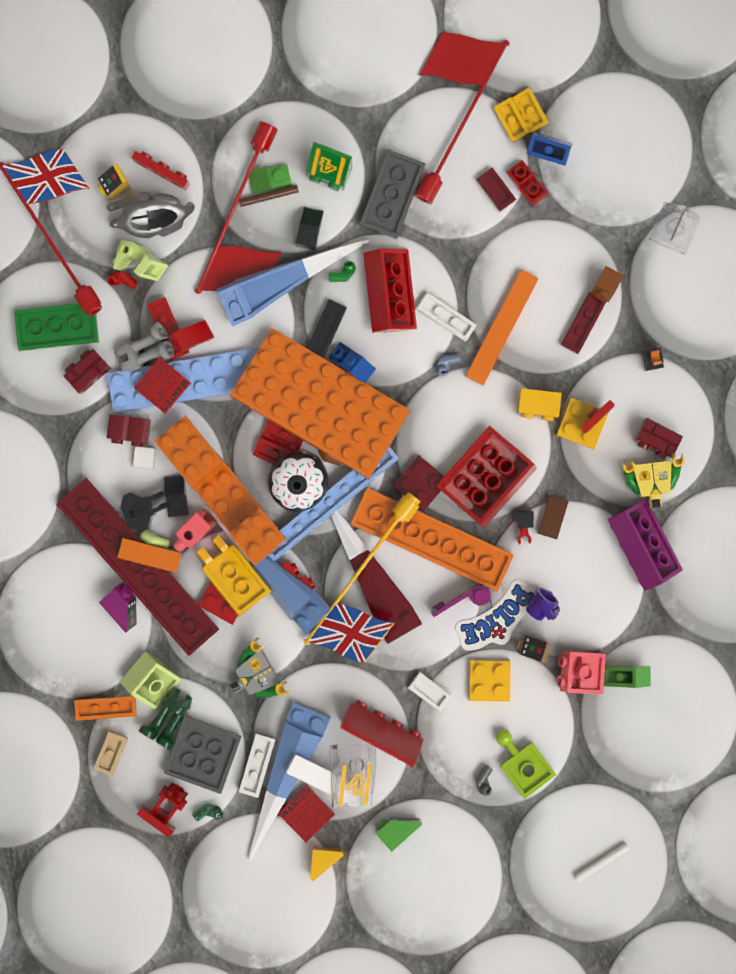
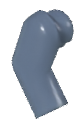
(445, 362)

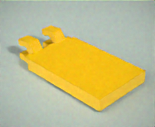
(233, 576)

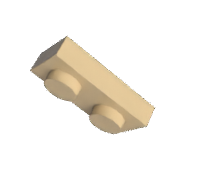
(110, 753)

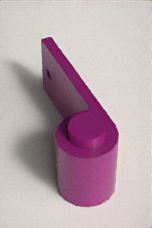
(477, 594)

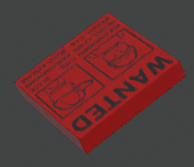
(162, 385)
(306, 813)

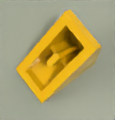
(323, 859)

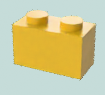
(539, 403)

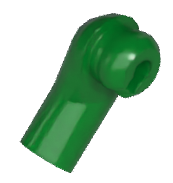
(344, 274)

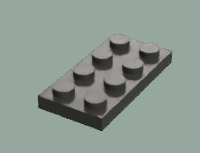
(392, 194)

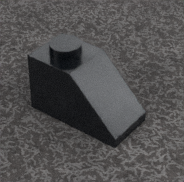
(309, 229)

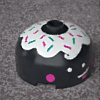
(300, 467)

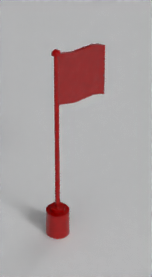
(464, 62)
(237, 262)

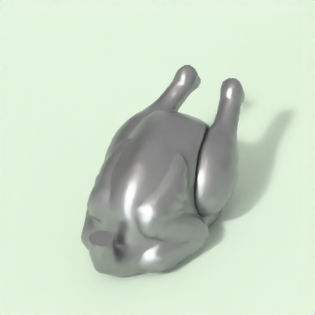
(150, 215)

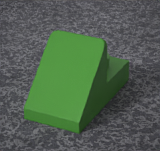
(269, 178)

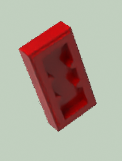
(596, 415)

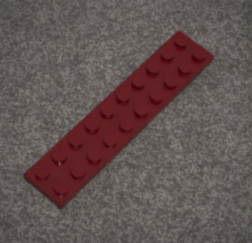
(152, 586)

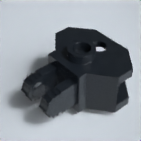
(143, 509)

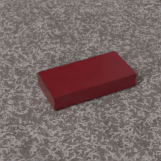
(496, 189)

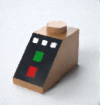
(533, 648)

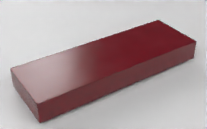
(583, 323)

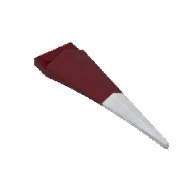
(381, 593)

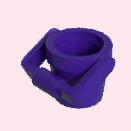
(543, 605)

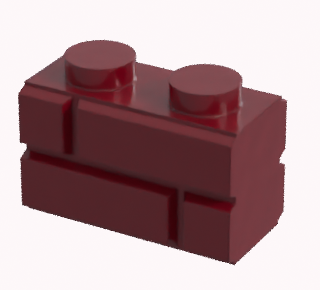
(86, 371)
(657, 438)

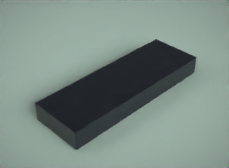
(326, 328)

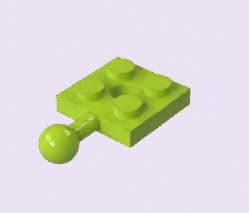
(526, 756)

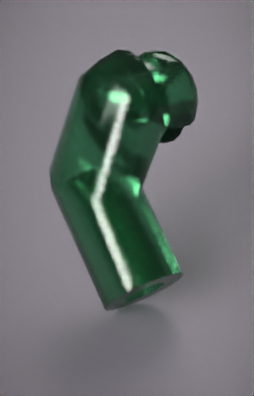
(208, 810)

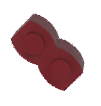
(128, 429)

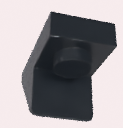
(176, 496)

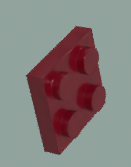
(421, 481)

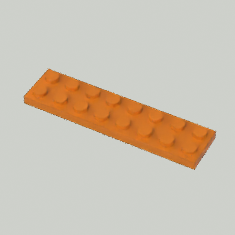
(434, 541)

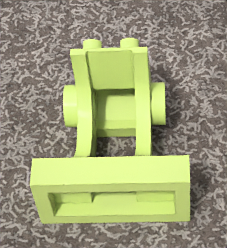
(148, 264)

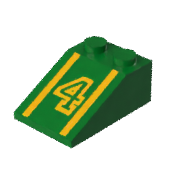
(329, 167)

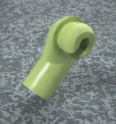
(152, 539)

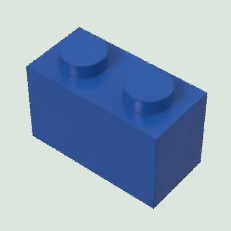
(549, 148)

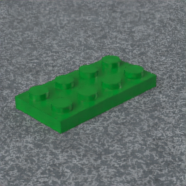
(54, 327)

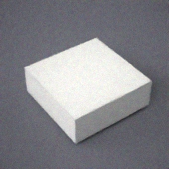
(144, 457)

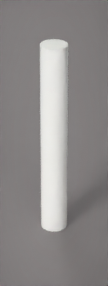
(602, 862)

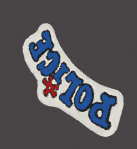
(499, 621)

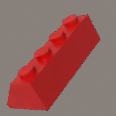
(390, 290)

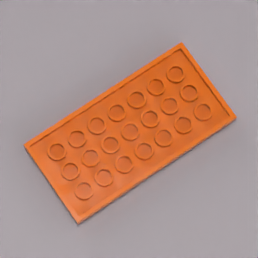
(320, 403)

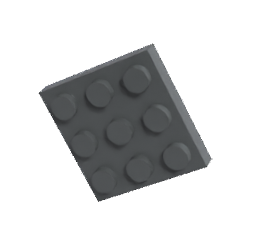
(202, 754)

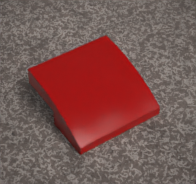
(275, 442)

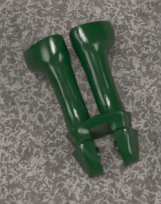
(152, 729)

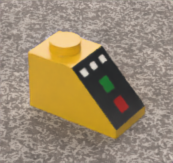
(113, 182)

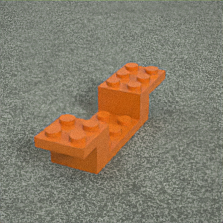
(220, 490)

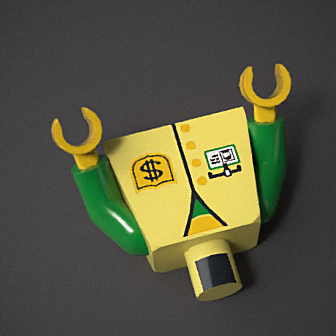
(653, 478)

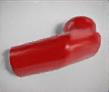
(122, 277)

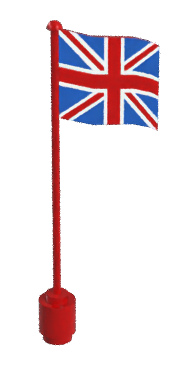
(43, 180)

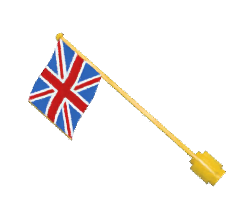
(348, 628)

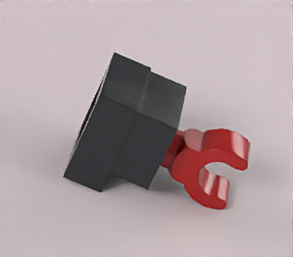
(524, 520)

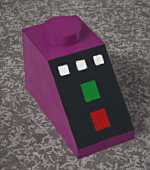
(121, 606)

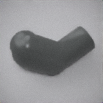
(482, 781)

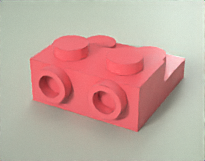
(581, 672)

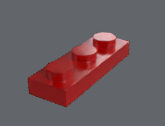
(161, 169)
(163, 314)

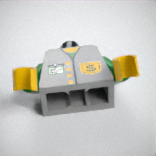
(257, 673)

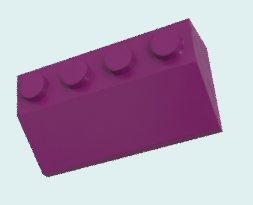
(645, 545)

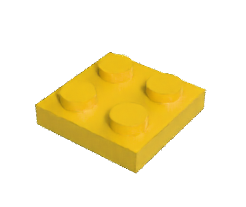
(574, 418)
(489, 680)

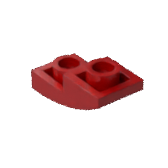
(527, 183)
(192, 336)
(293, 570)

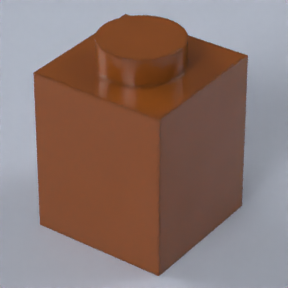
(607, 284)

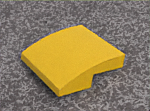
(521, 115)

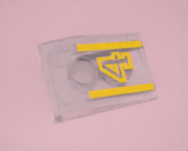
(352, 774)

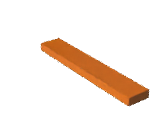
(502, 327)

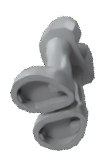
(136, 359)

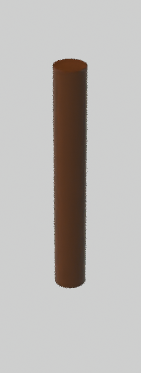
(268, 195)

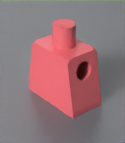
(199, 525)

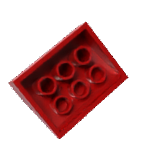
(486, 476)
(382, 733)

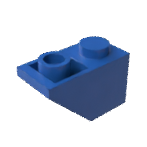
(352, 362)

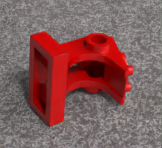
(159, 817)

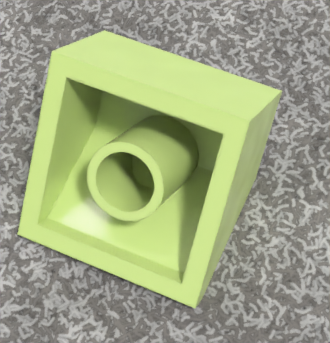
(150, 680)

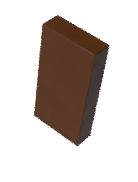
(552, 517)

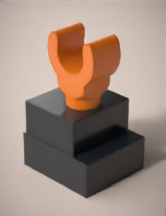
(652, 359)

